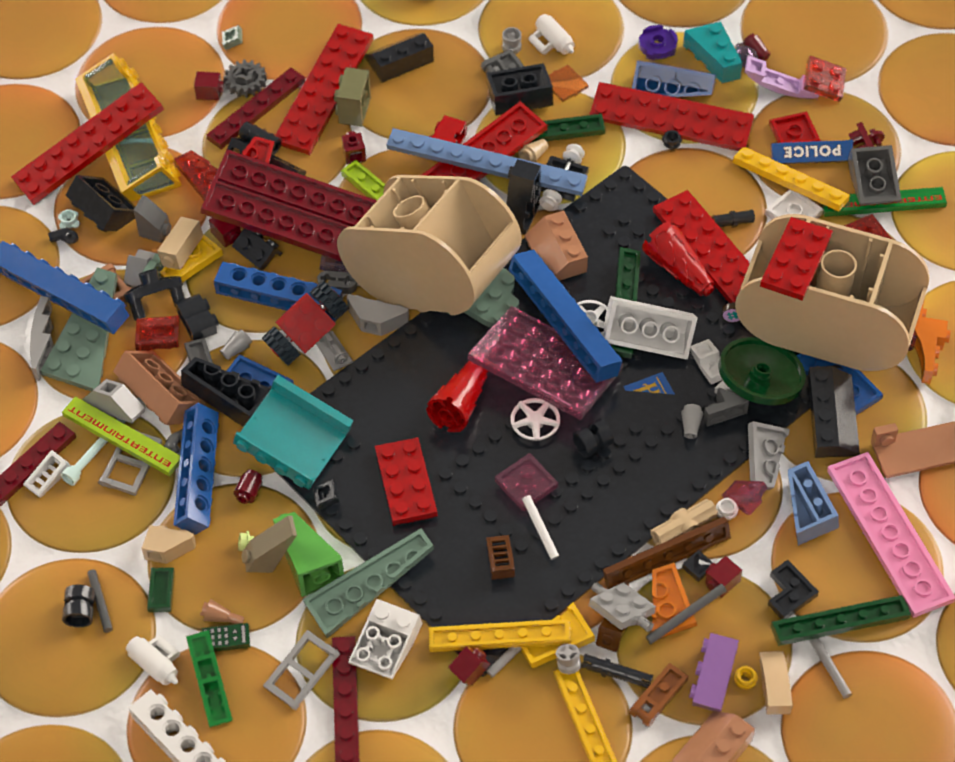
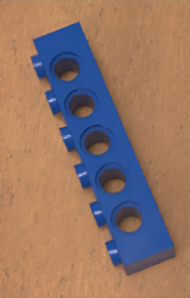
(263, 287)
(196, 469)

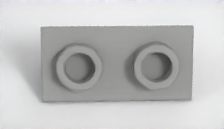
(333, 351)

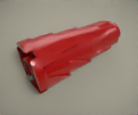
(676, 256)
(457, 398)

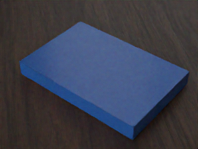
(251, 370)

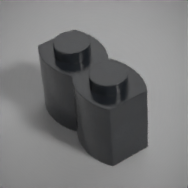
(196, 317)

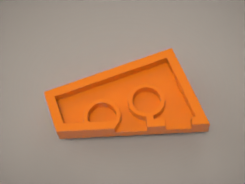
(669, 598)

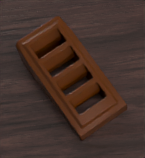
(503, 571)

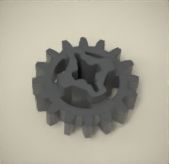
(245, 78)

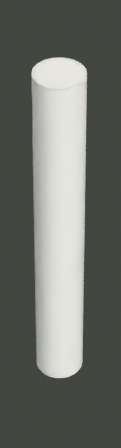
(541, 529)

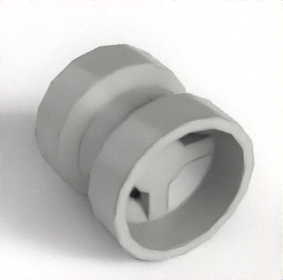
(511, 40)

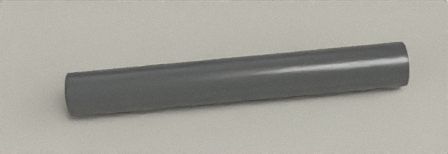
(100, 602)

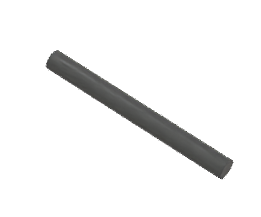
(685, 614)

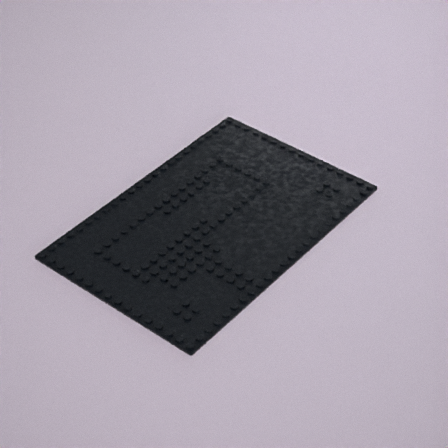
(601, 501)

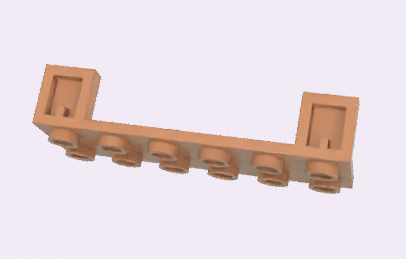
(913, 449)

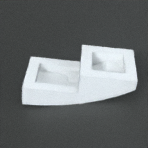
(707, 358)

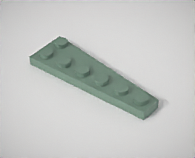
(353, 591)

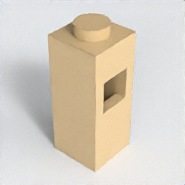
(180, 243)

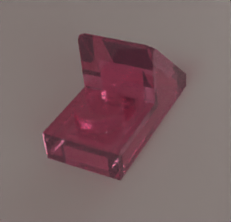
(746, 494)

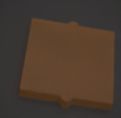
(567, 83)

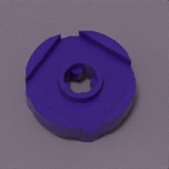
(657, 50)

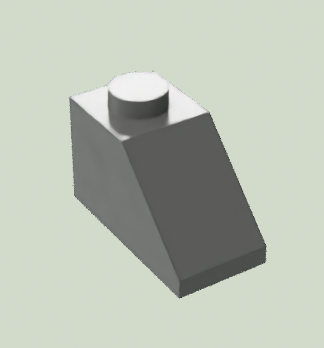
(151, 220)

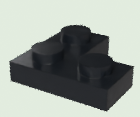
(795, 590)

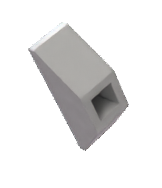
(375, 315)
(115, 401)

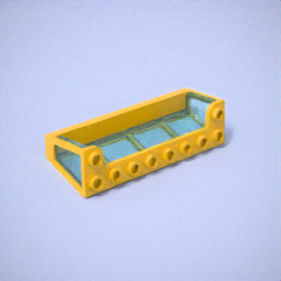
(141, 159)

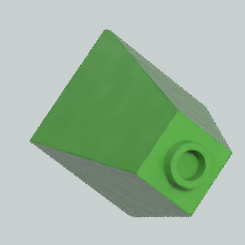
(311, 558)

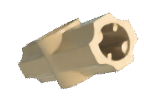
(684, 521)

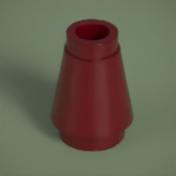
(756, 43)

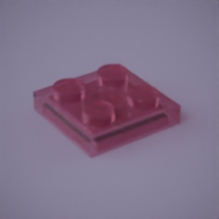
(525, 479)

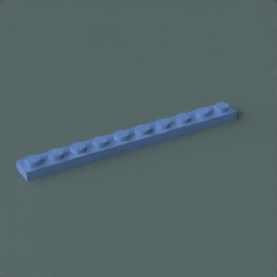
(481, 160)

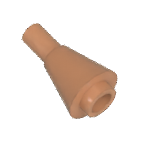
(216, 613)

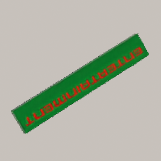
(911, 200)

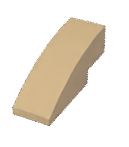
(775, 683)

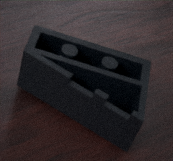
(524, 192)

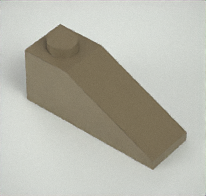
(269, 547)

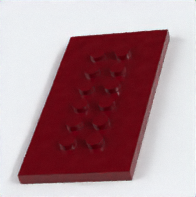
(282, 204)

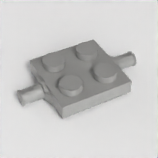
(622, 606)

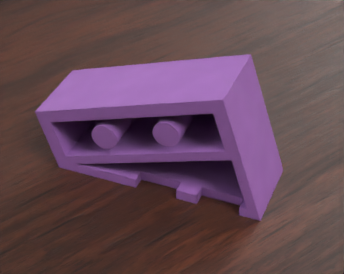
(714, 672)

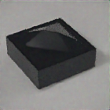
(326, 494)
(697, 565)

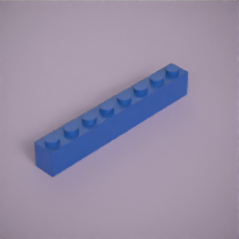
(62, 288)
(565, 316)

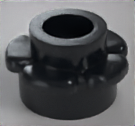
(671, 139)

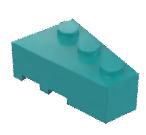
(715, 50)

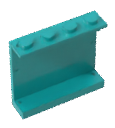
(293, 433)

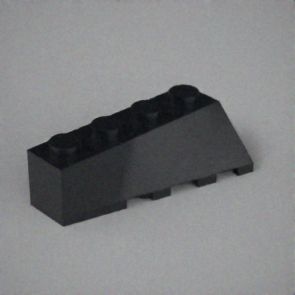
(224, 390)

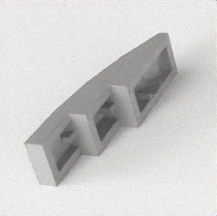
(40, 339)

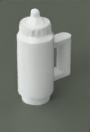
(554, 34)
(152, 660)

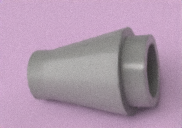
(237, 343)
(691, 420)

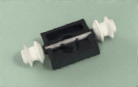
(571, 161)

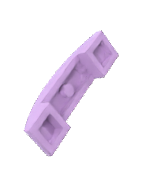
(775, 80)

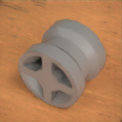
(568, 658)

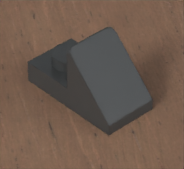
(728, 407)

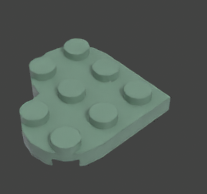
(495, 300)

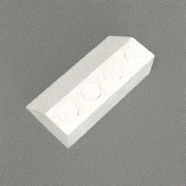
(649, 327)

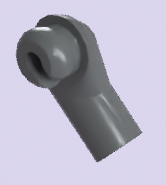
(173, 440)

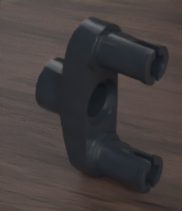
(151, 284)

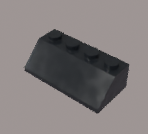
(832, 412)

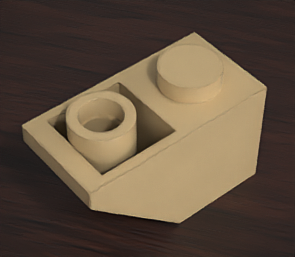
(166, 544)

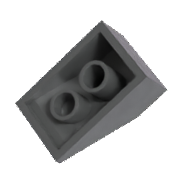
(874, 175)

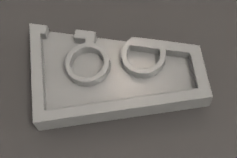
(765, 449)

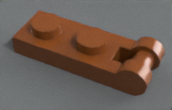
(659, 694)

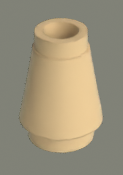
(533, 150)

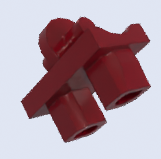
(861, 135)

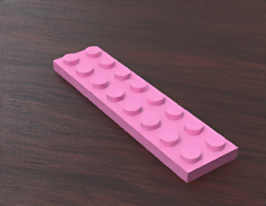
(891, 534)

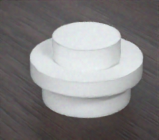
(727, 508)

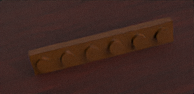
(667, 553)

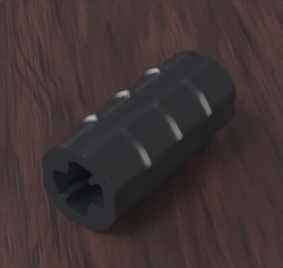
(249, 131)

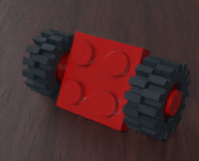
(305, 323)

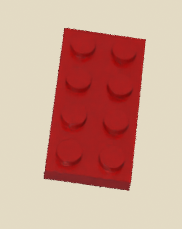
(796, 258)
(406, 481)

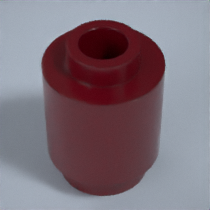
(248, 486)

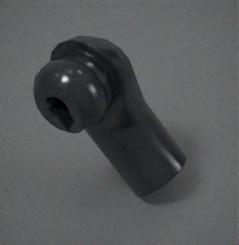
(65, 234)

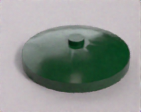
(761, 371)

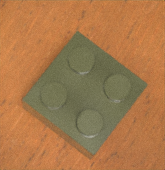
(353, 96)

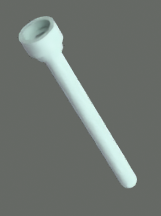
(72, 474)

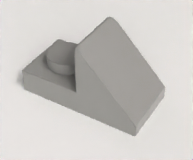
(136, 265)

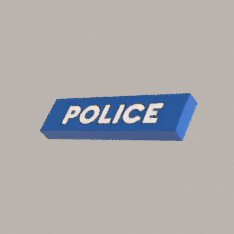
(811, 151)

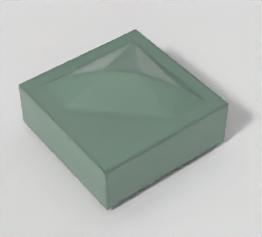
(232, 37)

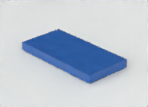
(864, 390)

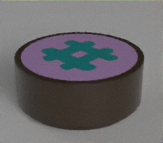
(729, 313)

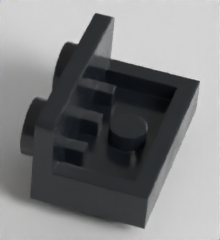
(256, 248)

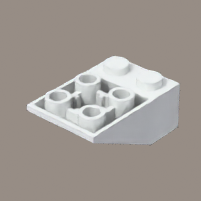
(386, 639)

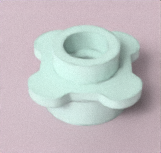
(68, 219)

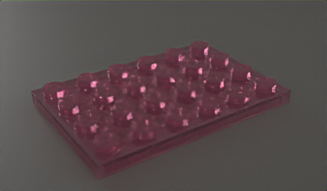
(538, 362)

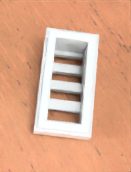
(41, 470)

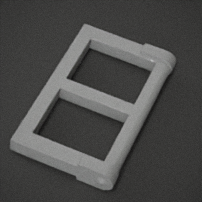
(117, 456)
(313, 678)

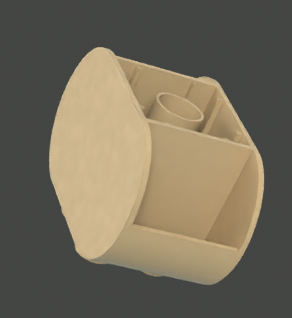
(431, 243)
(856, 307)

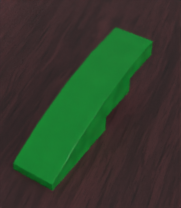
(209, 678)

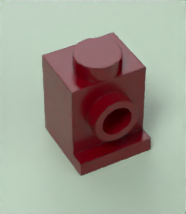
(352, 143)

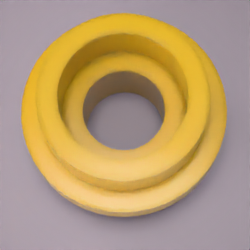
(745, 671)

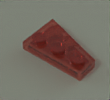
(197, 171)

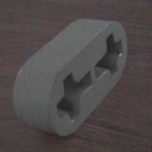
(338, 280)

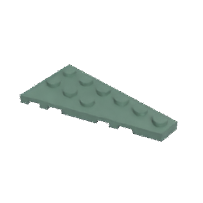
(81, 345)

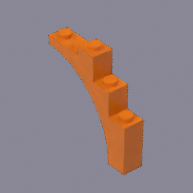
(930, 339)

